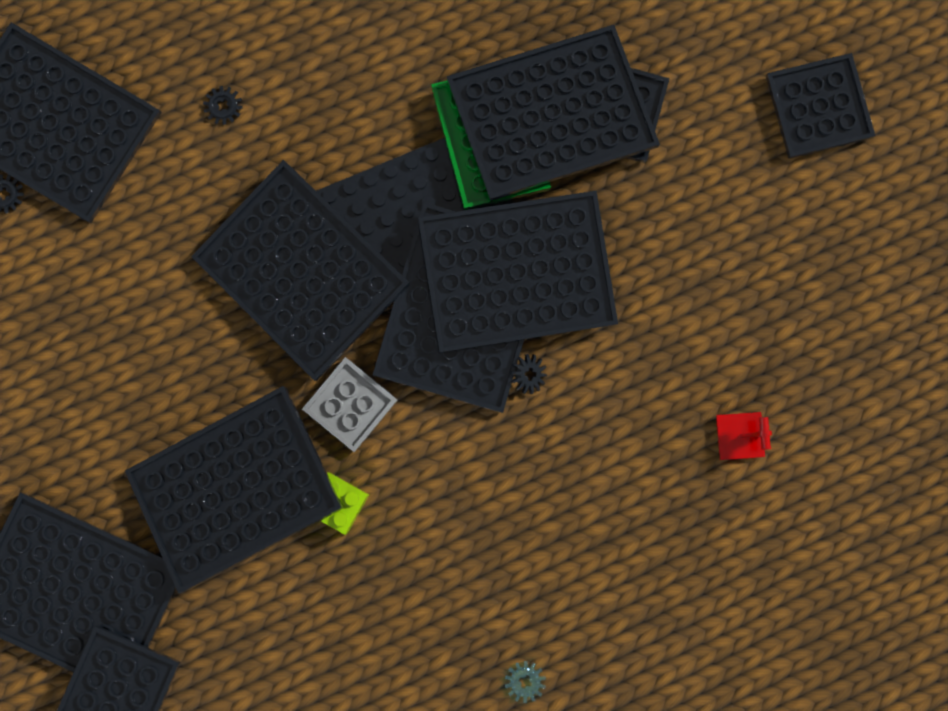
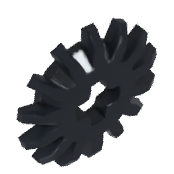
(221, 97)
(13, 190)
(524, 367)

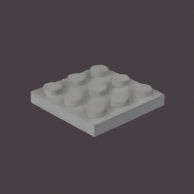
(349, 404)

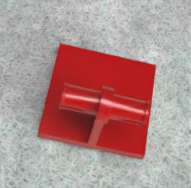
(742, 435)

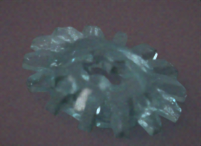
(528, 691)

